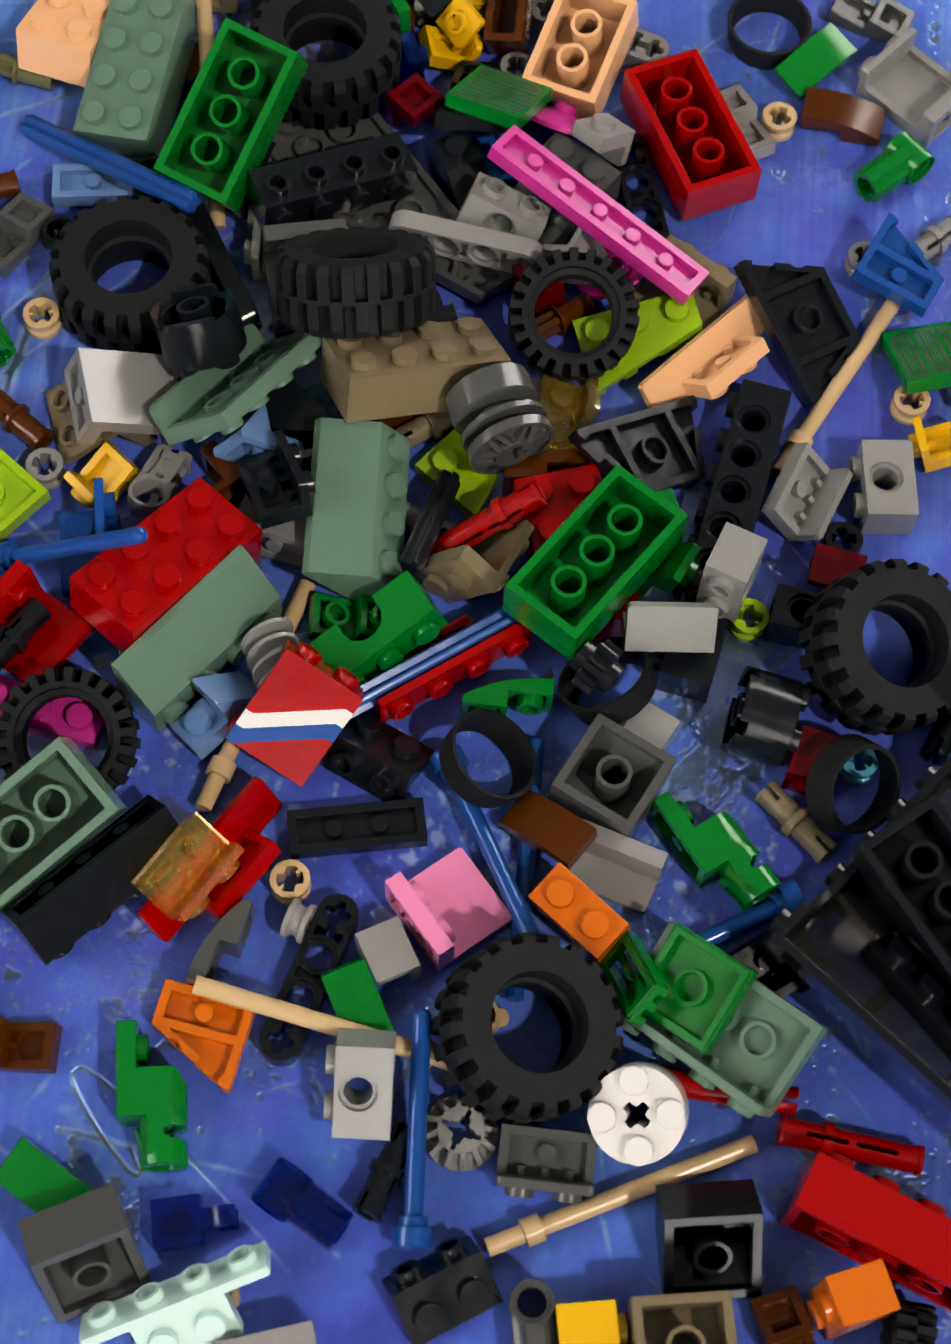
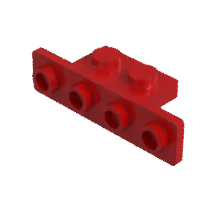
(442, 678)
(237, 824)

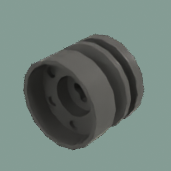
(499, 417)

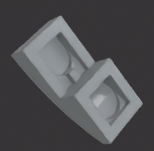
(745, 114)

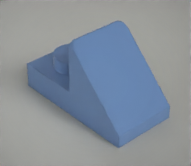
(250, 439)
(207, 720)

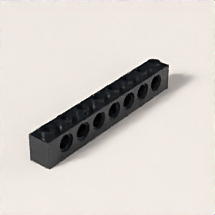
(764, 410)

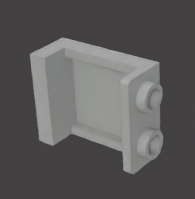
(908, 87)
(115, 391)

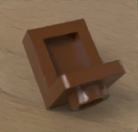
(223, 474)

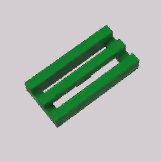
(646, 994)

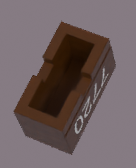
(508, 26)

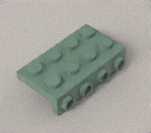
(220, 397)
(755, 1054)

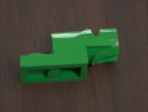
(714, 850)
(152, 1100)

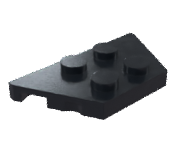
(802, 321)
(650, 444)

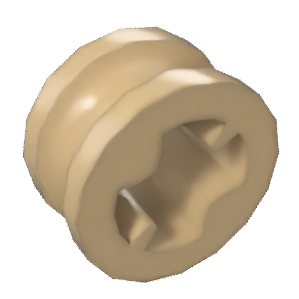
(781, 111)
(42, 307)
(905, 413)
(279, 874)

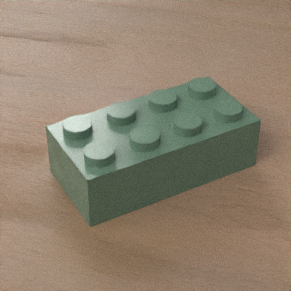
(137, 75)
(49, 814)

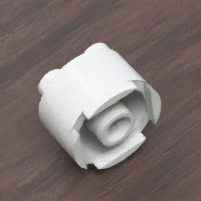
(640, 1141)

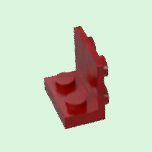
(55, 639)

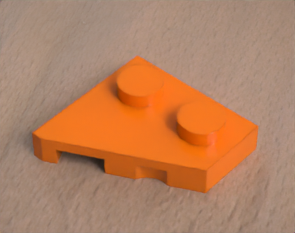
(203, 1031)

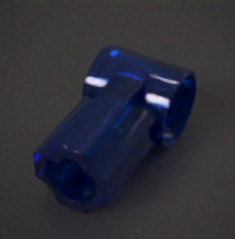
(291, 1197)

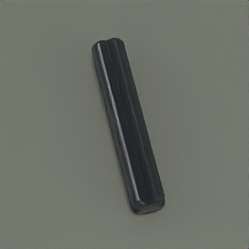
(430, 522)

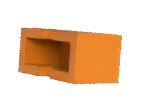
(578, 912)
(852, 1300)

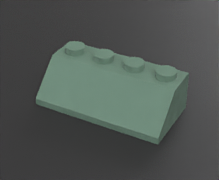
(358, 506)
(195, 639)

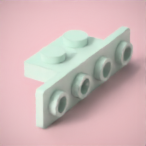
(184, 1308)

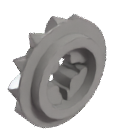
(469, 1153)

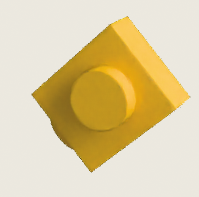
(462, 20)
(443, 52)
(932, 444)
(106, 464)

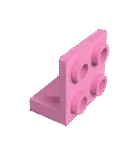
(447, 907)

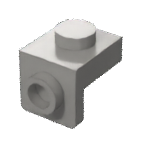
(605, 136)

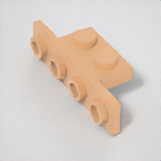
(710, 359)

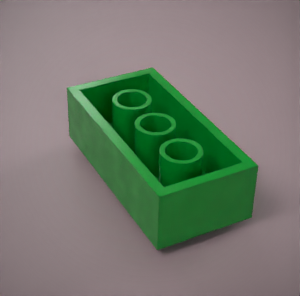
(231, 114)
(594, 562)

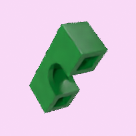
(406, 622)

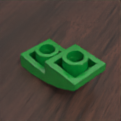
(815, 60)
(674, 570)
(357, 618)
(525, 695)
(356, 995)
(38, 1177)

